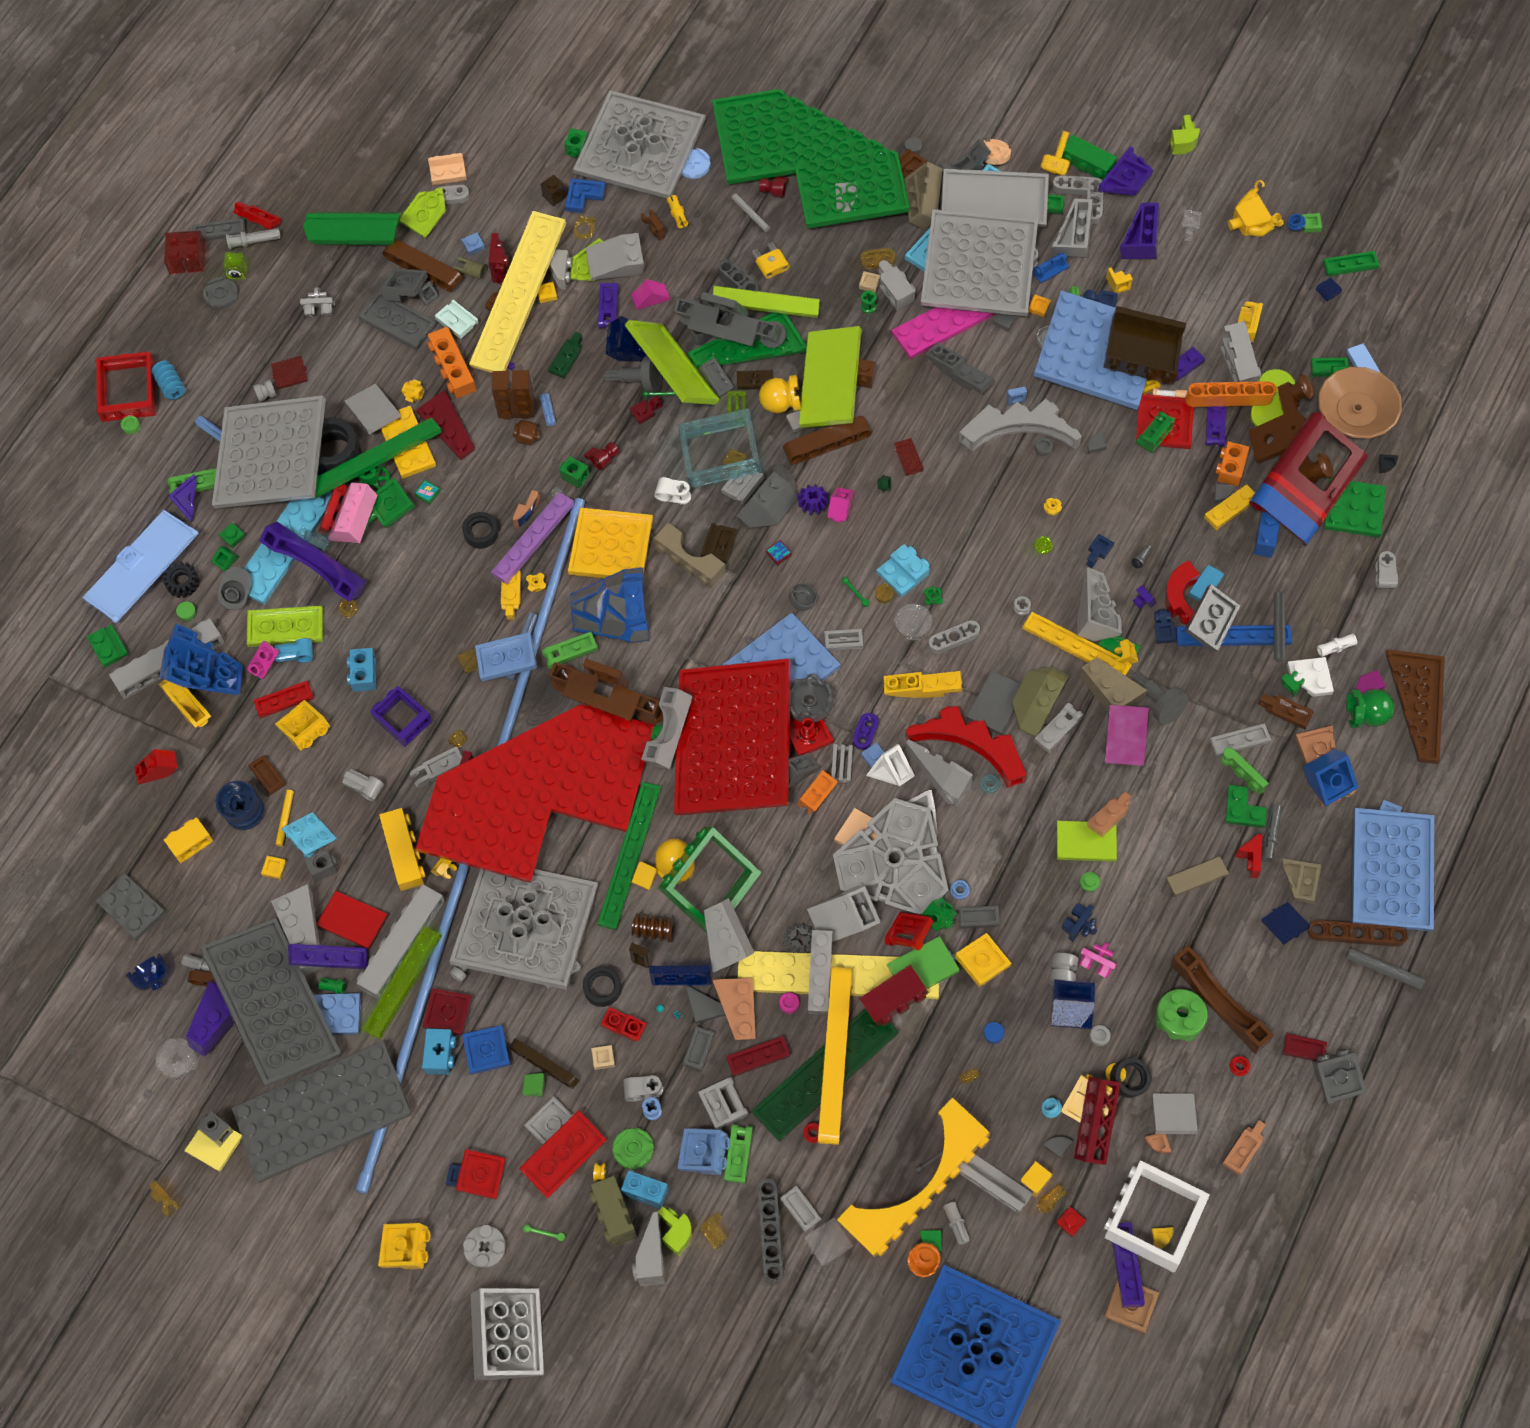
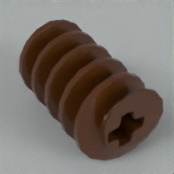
(652, 927)

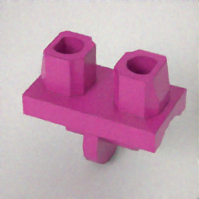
(263, 660)
(1106, 965)

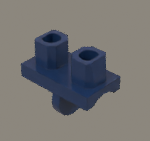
(1083, 914)

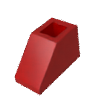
(155, 766)

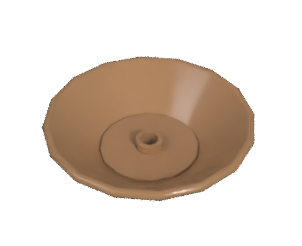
(1361, 389)

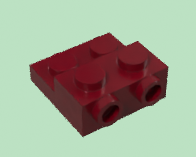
(497, 259)

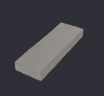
(1240, 739)

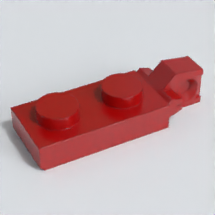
(257, 215)
(332, 506)

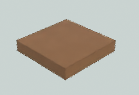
(1132, 1317)

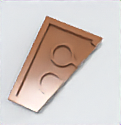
(738, 1004)

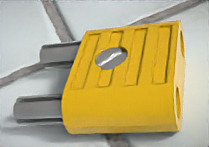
(772, 262)

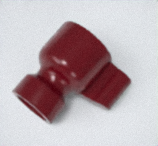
(776, 187)
(602, 457)

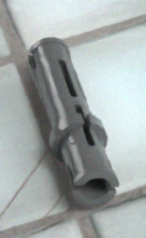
(1270, 840)

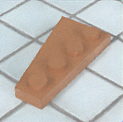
(1315, 744)

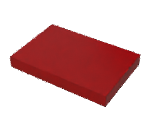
(352, 920)

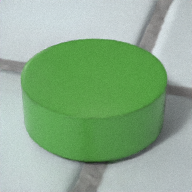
(130, 425)
(186, 611)

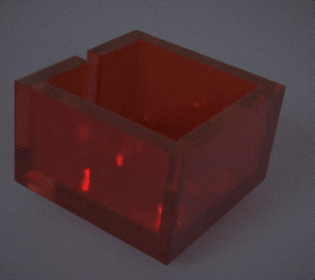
(187, 247)

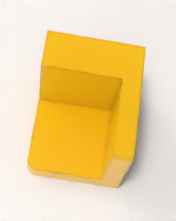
(1119, 281)
(1036, 1178)

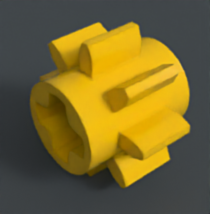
(412, 390)

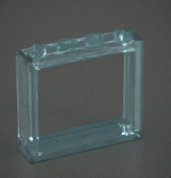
(714, 425)

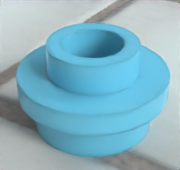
(1051, 1108)

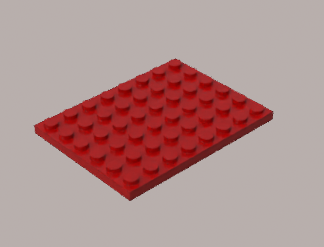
(734, 738)

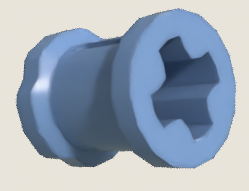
(654, 1114)

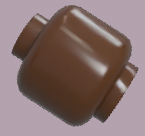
(526, 432)

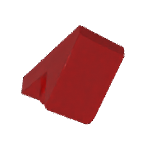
(1252, 852)

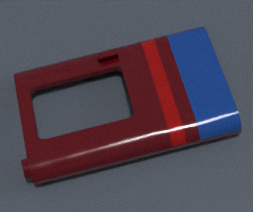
(1293, 497)

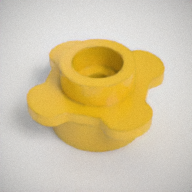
(536, 587)

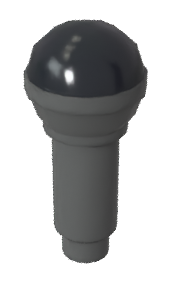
(1138, 561)

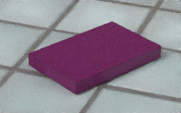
(1126, 735)

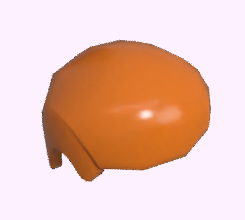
(923, 1259)

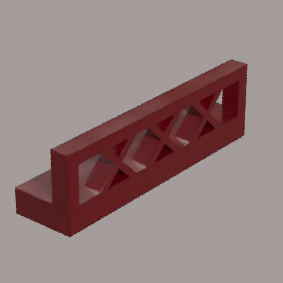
(1093, 1120)

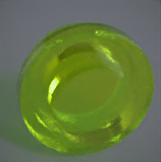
(1043, 545)

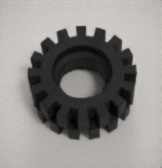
(184, 588)

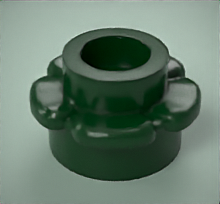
(884, 483)

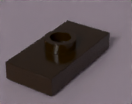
(753, 379)
(640, 955)

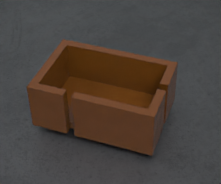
(514, 401)

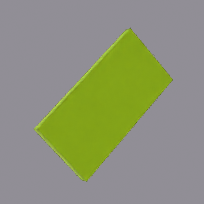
(672, 362)
(830, 377)

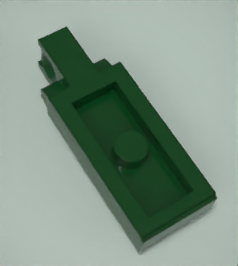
(566, 356)

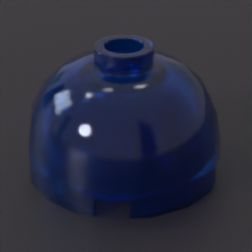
(149, 974)

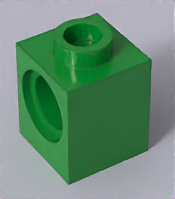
(575, 142)
(576, 478)

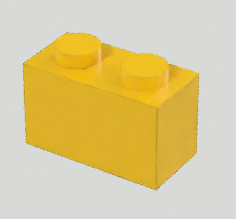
(188, 840)

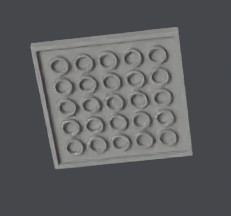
(979, 262)
(269, 452)

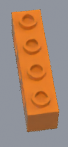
(464, 383)

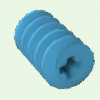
(168, 380)

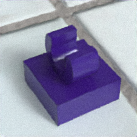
(1143, 598)

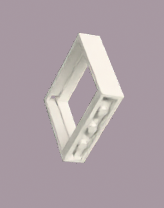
(1141, 1247)

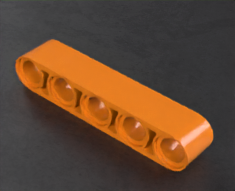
(1230, 394)

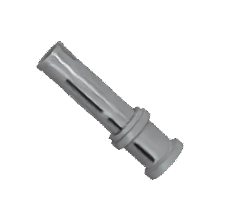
(244, 238)

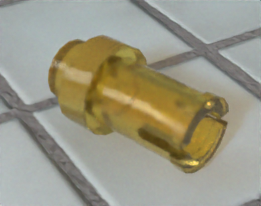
(1048, 1202)

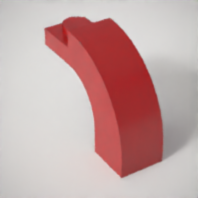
(1180, 580)

